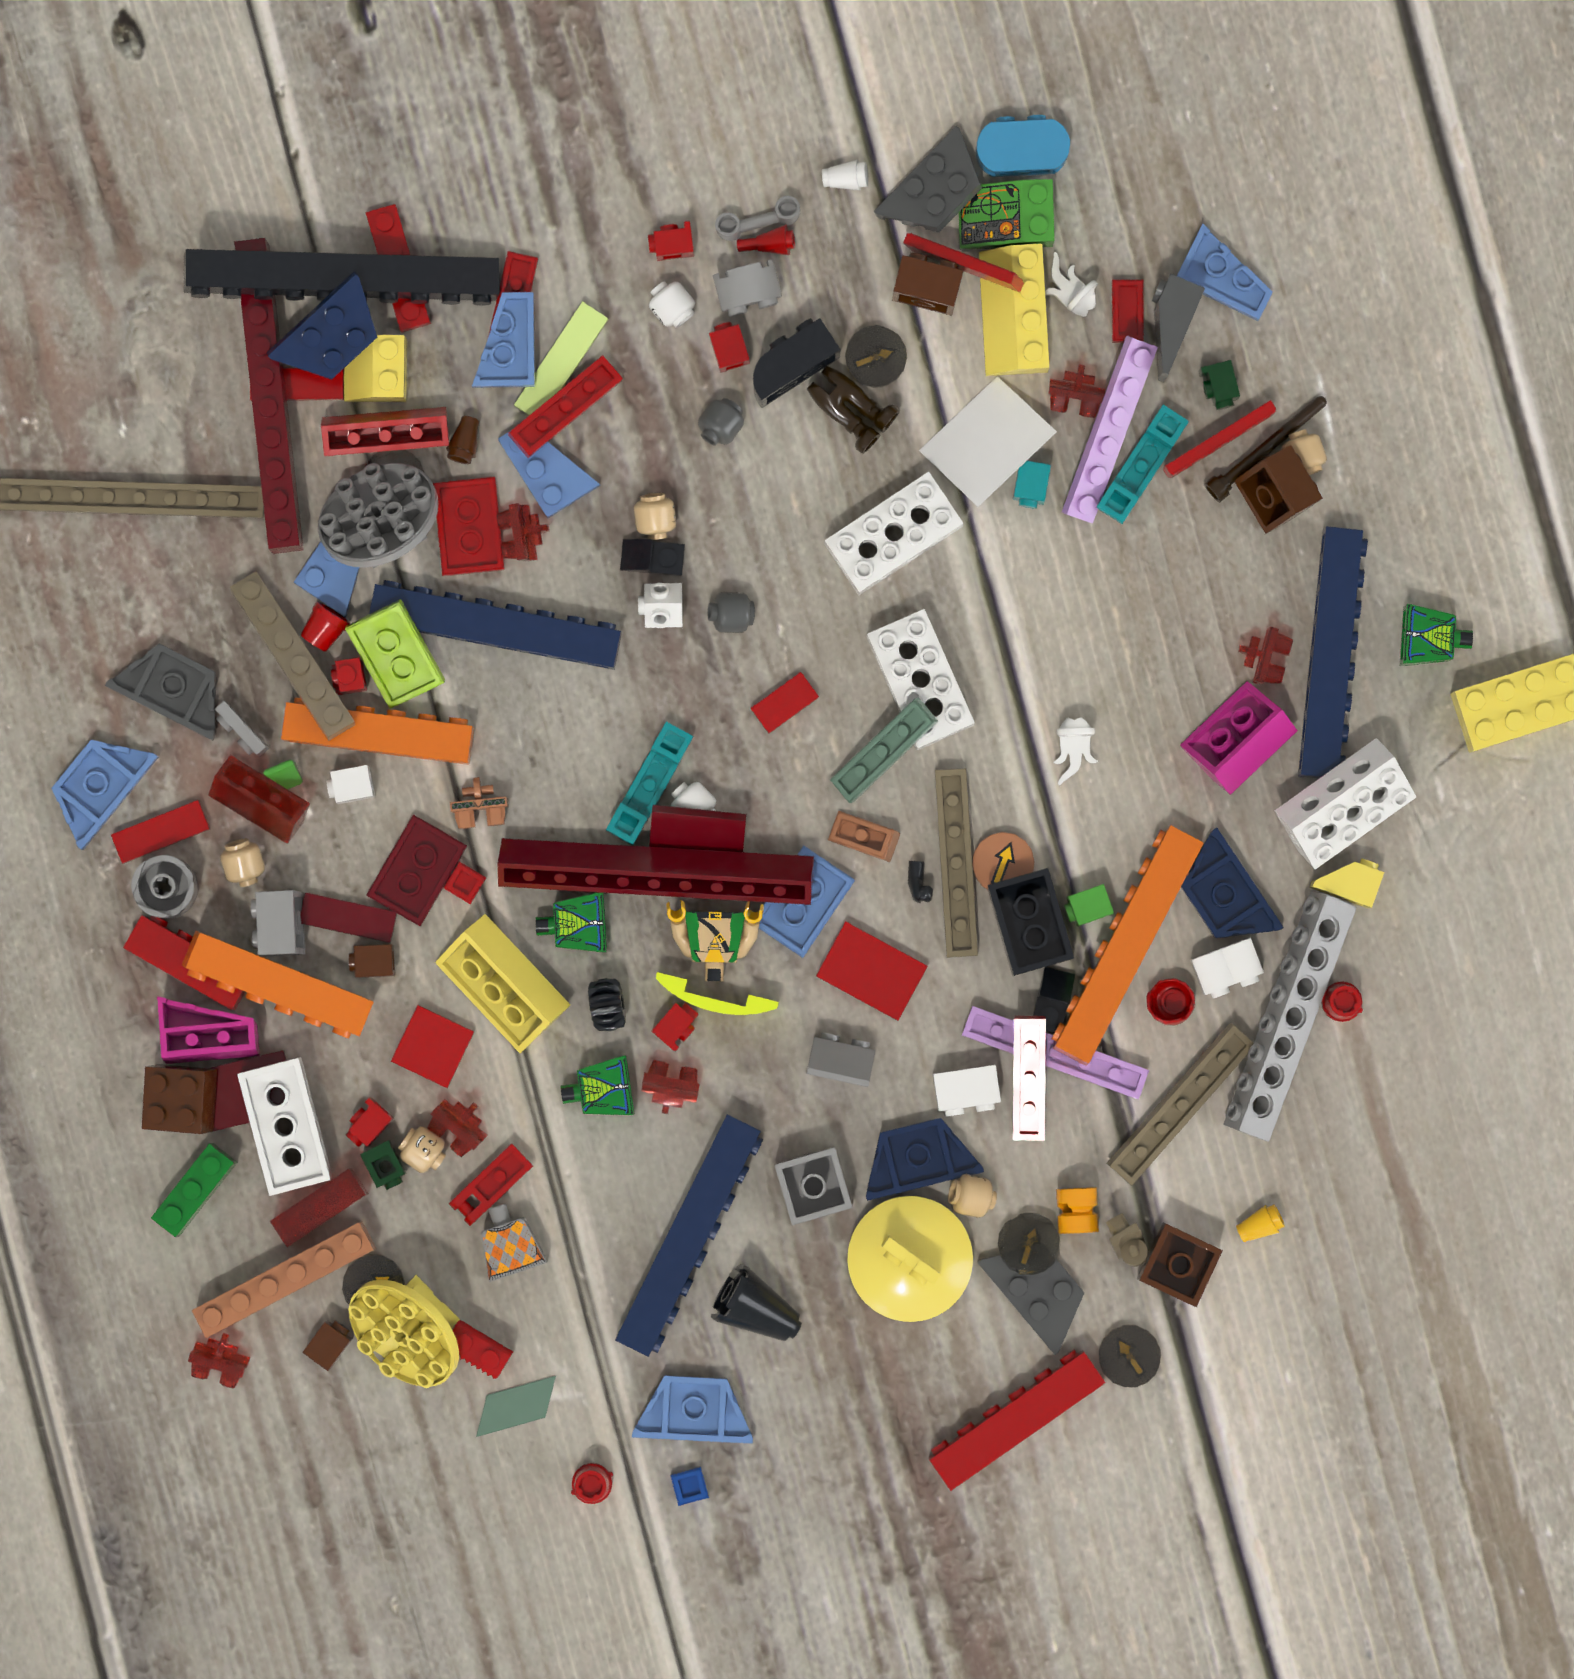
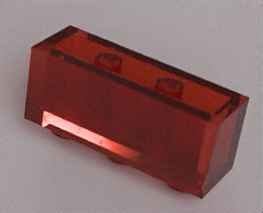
(259, 799)
(319, 1207)

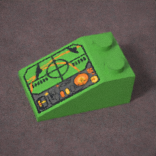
(1008, 215)

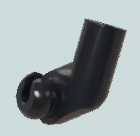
(915, 882)

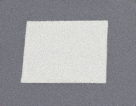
(987, 441)

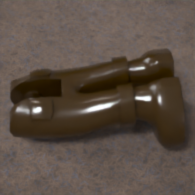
(850, 392)

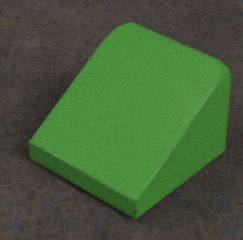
(285, 774)

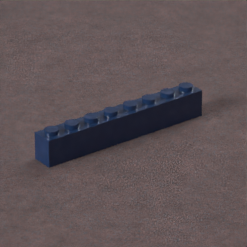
(502, 627)
(1331, 651)
(688, 1235)

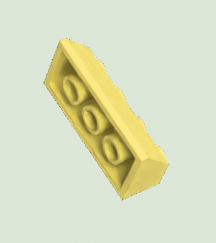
(1015, 321)
(502, 983)

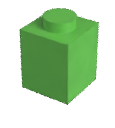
(1088, 905)

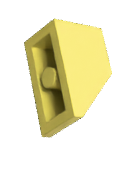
(1352, 883)

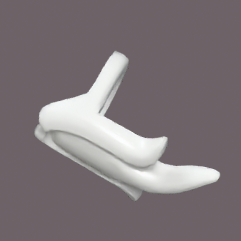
(1072, 292)
(1074, 741)

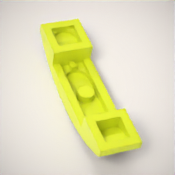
(678, 986)

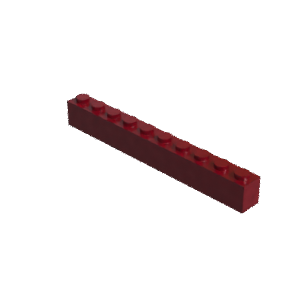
(271, 418)
(655, 871)

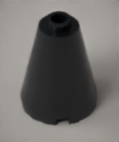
(755, 1307)

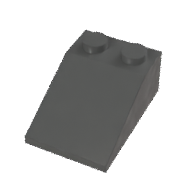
(1174, 310)

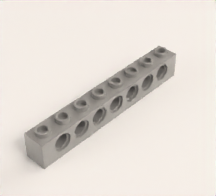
(1302, 1008)

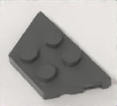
(935, 187)
(171, 688)
(1043, 1299)

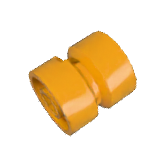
(1077, 1210)

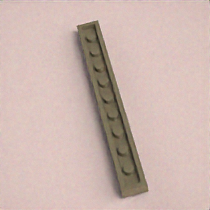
(131, 498)

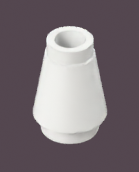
(846, 176)

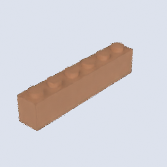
(283, 1279)

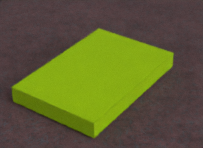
(395, 654)

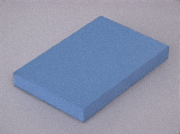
(800, 924)

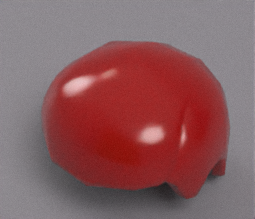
(1170, 1001)

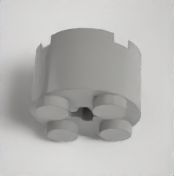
(747, 287)
(157, 870)

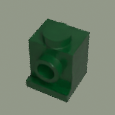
(1220, 384)
(373, 1159)

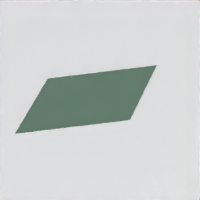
(516, 1406)

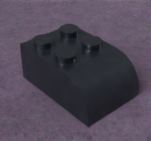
(793, 360)
(1030, 922)

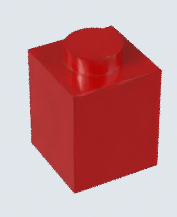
(729, 346)

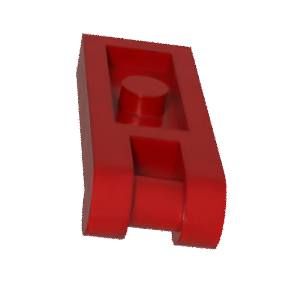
(492, 1183)

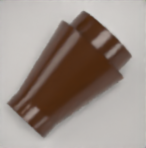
(464, 441)

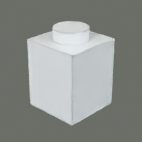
(351, 784)

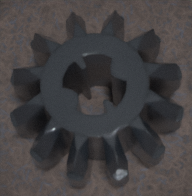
(606, 1004)

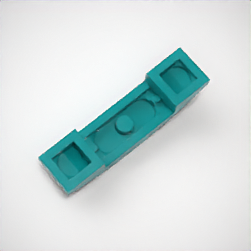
(1142, 464)
(649, 783)

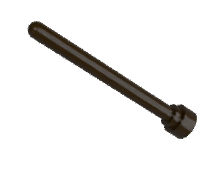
(1221, 485)

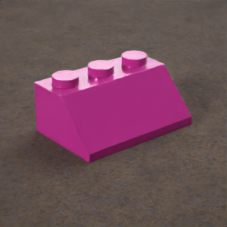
(1239, 737)

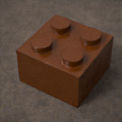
(927, 284)
(1278, 489)
(179, 1099)
(1179, 1264)

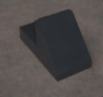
(652, 557)
(1054, 997)

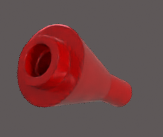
(774, 241)

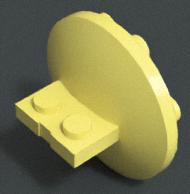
(910, 1258)
(406, 1329)

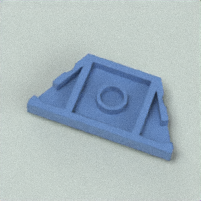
(98, 785)
(693, 1411)

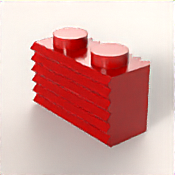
(481, 1350)

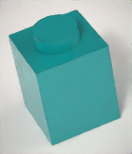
(1031, 484)

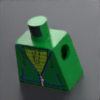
(1430, 636)
(577, 923)
(602, 1088)

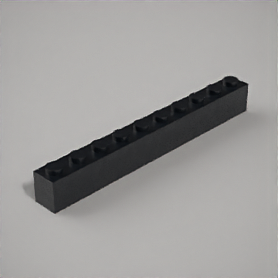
(320, 273)

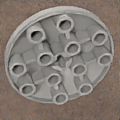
(378, 514)

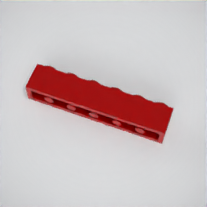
(1015, 1420)

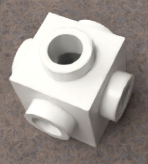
(661, 605)

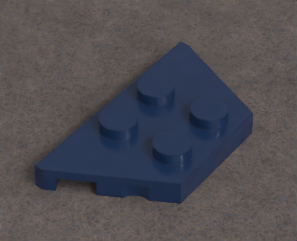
(330, 333)
(1225, 893)
(918, 1158)

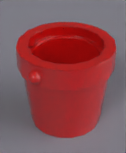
(324, 626)
(1342, 1001)
(592, 1483)

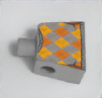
(509, 1245)

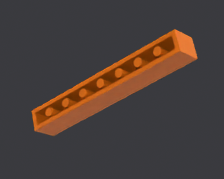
(1127, 945)

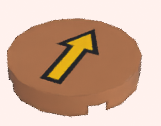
(1001, 858)

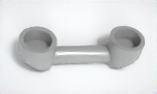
(786, 213)

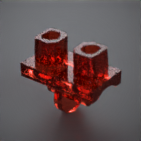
(1090, 396)
(525, 530)
(1272, 643)
(670, 1090)
(461, 1123)
(220, 1357)

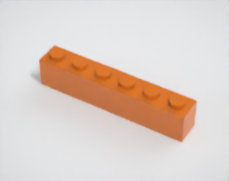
(385, 734)
(276, 983)

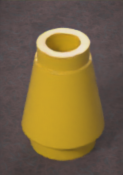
(1261, 1224)

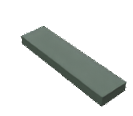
(884, 750)

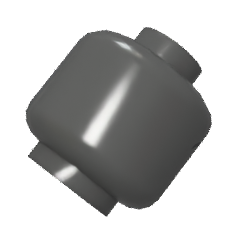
(721, 422)
(731, 612)

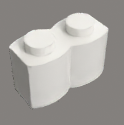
(1227, 967)

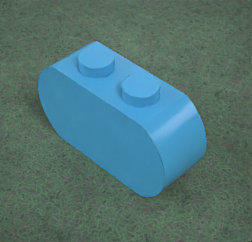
(1022, 147)

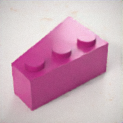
(204, 1034)

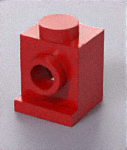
(672, 242)
(348, 676)
(676, 1025)
(368, 1123)

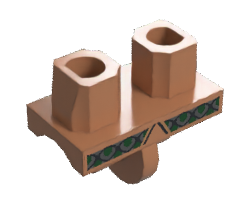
(465, 809)

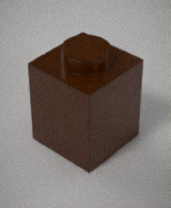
(372, 961)
(328, 1344)

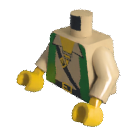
(714, 936)

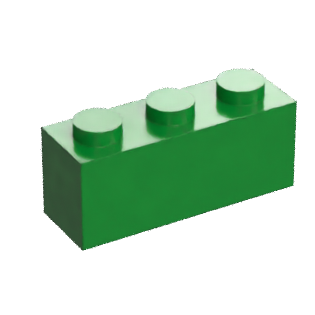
(194, 1190)

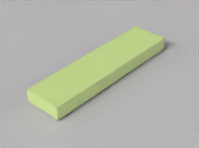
(563, 358)

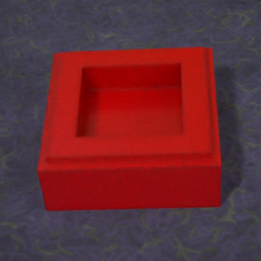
(465, 883)

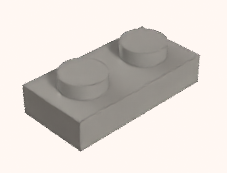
(231, 720)

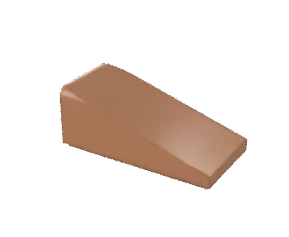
(864, 836)

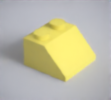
(378, 372)

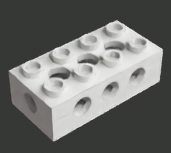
(893, 512)
(931, 660)
(1345, 803)
(270, 1142)

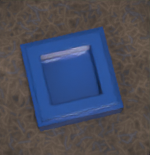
(689, 1486)

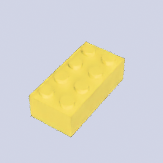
(1516, 704)

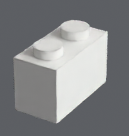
(967, 1089)

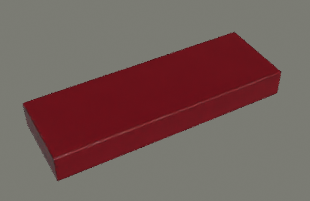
(348, 917)

